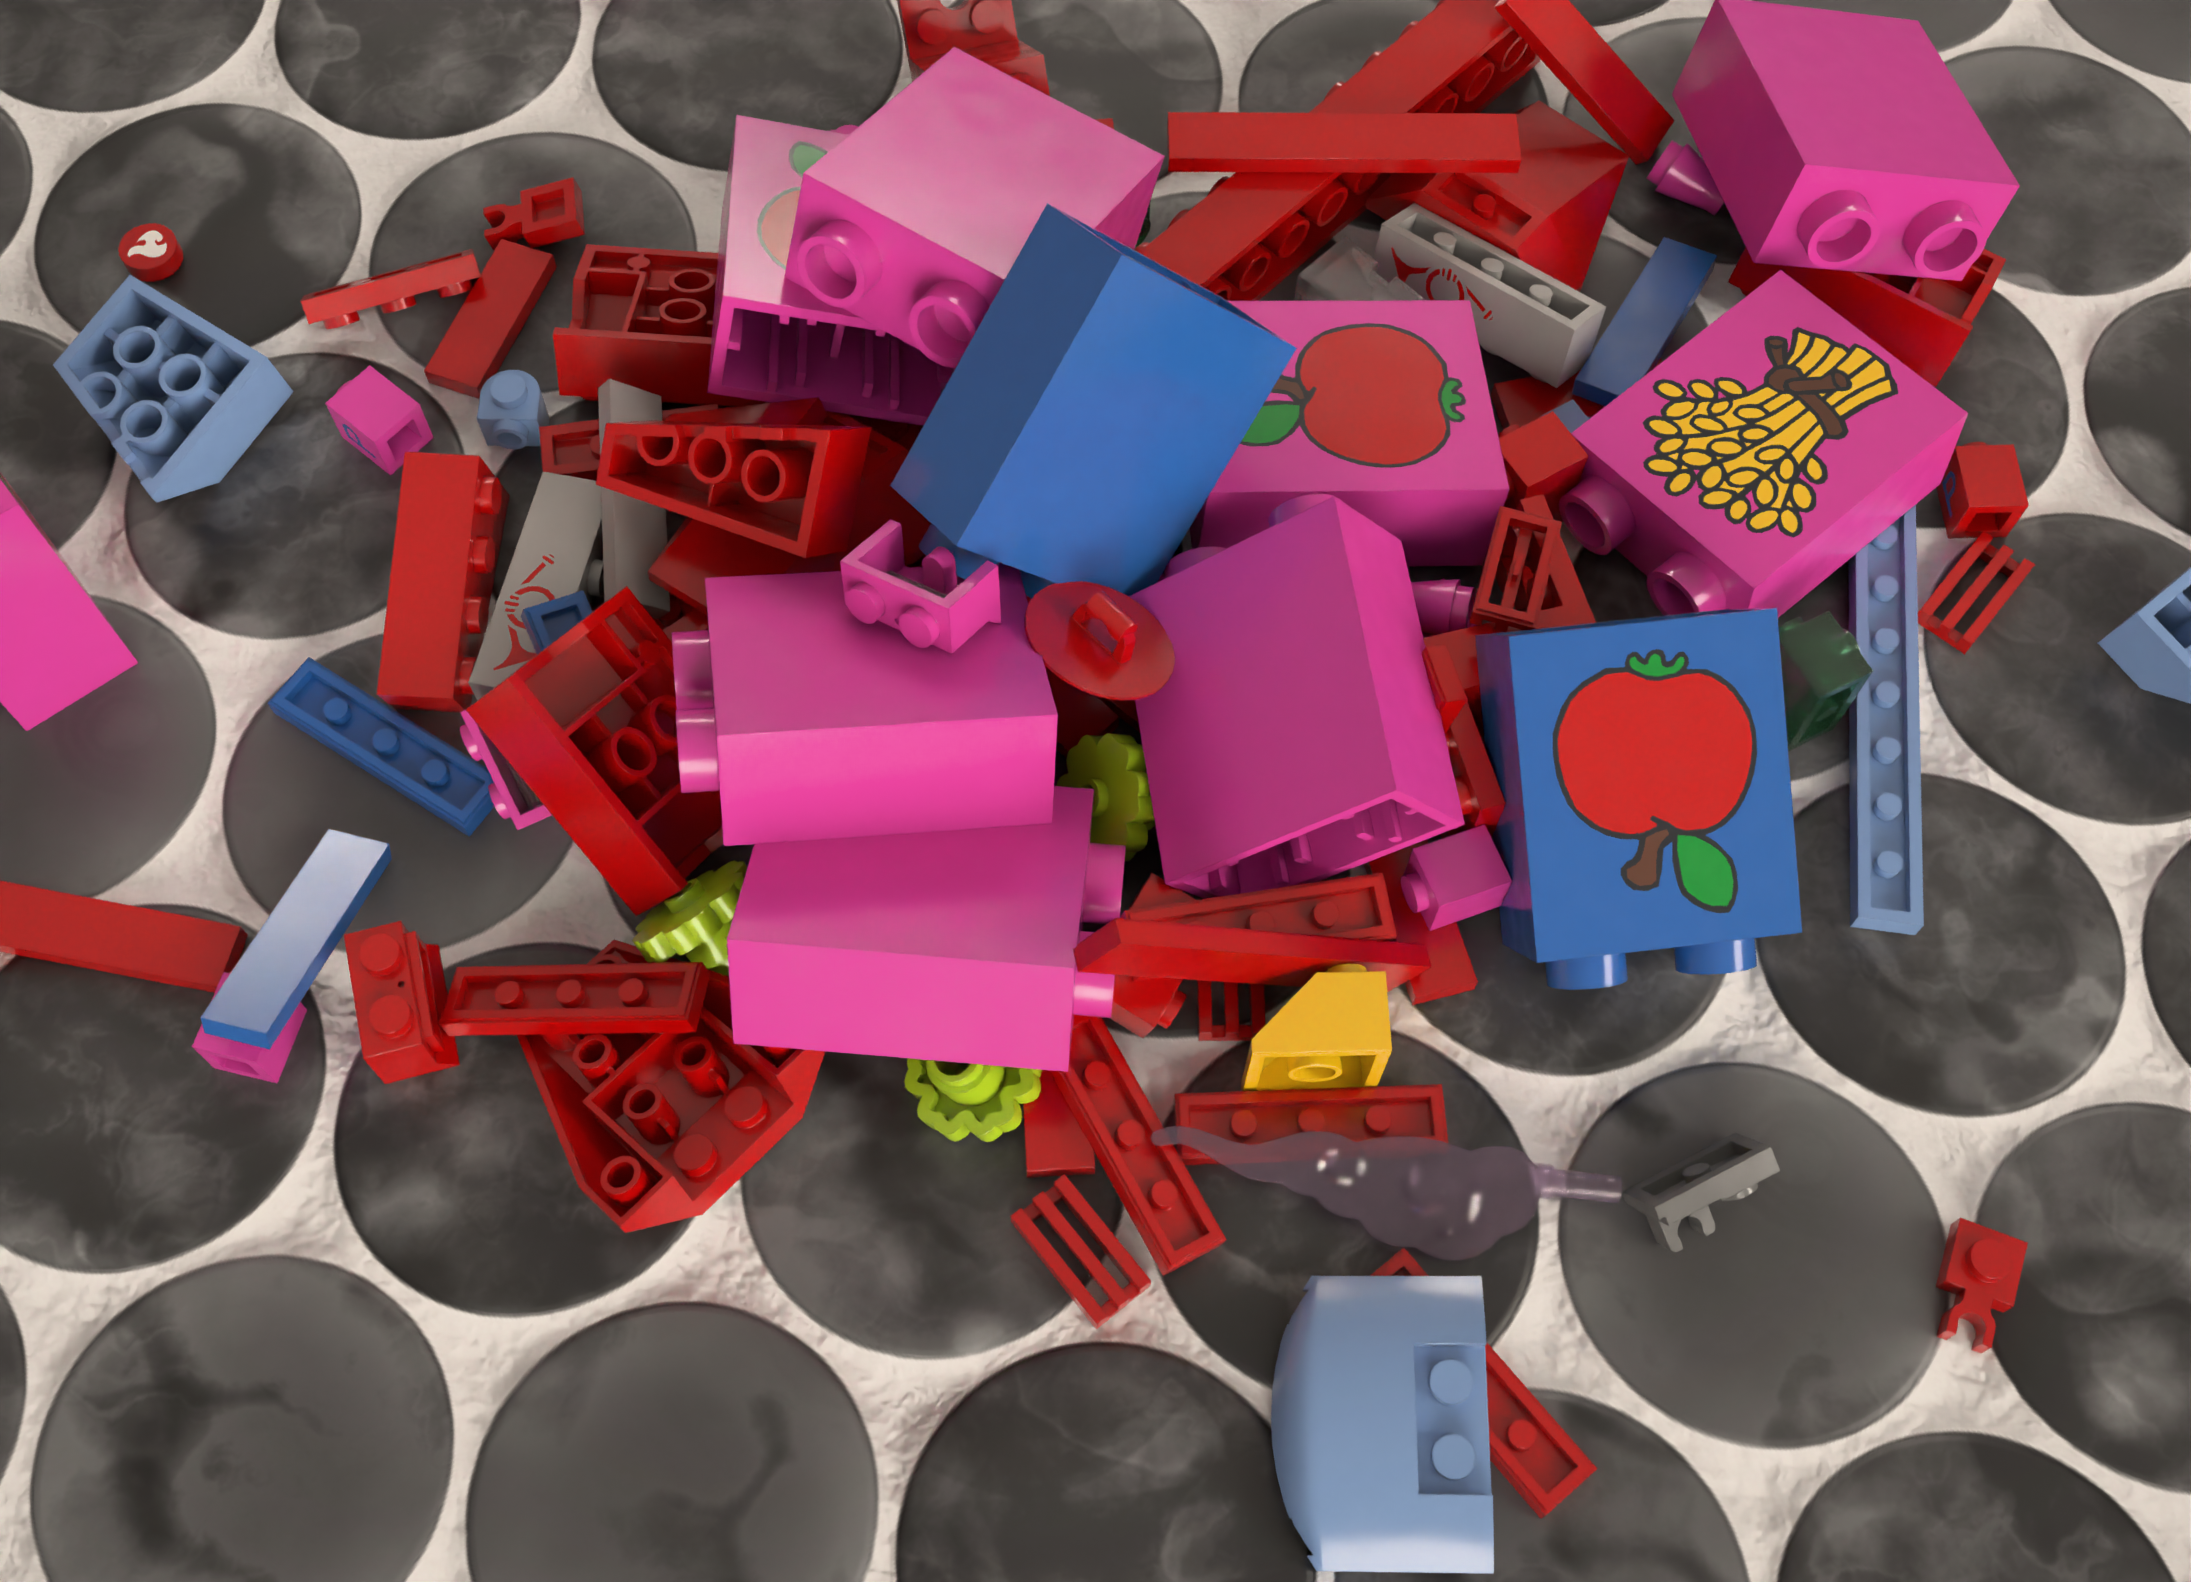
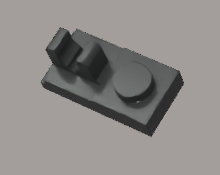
(1719, 1172)

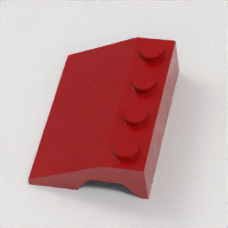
(1908, 316)
(641, 323)
(600, 750)

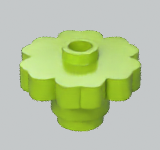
(1121, 797)
(694, 920)
(971, 1096)

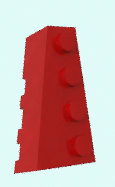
(753, 479)
(440, 580)

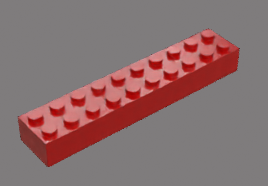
(1269, 223)

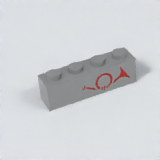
(1513, 305)
(553, 558)

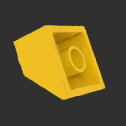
(1325, 1035)

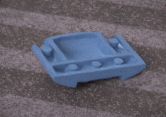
(1386, 1424)

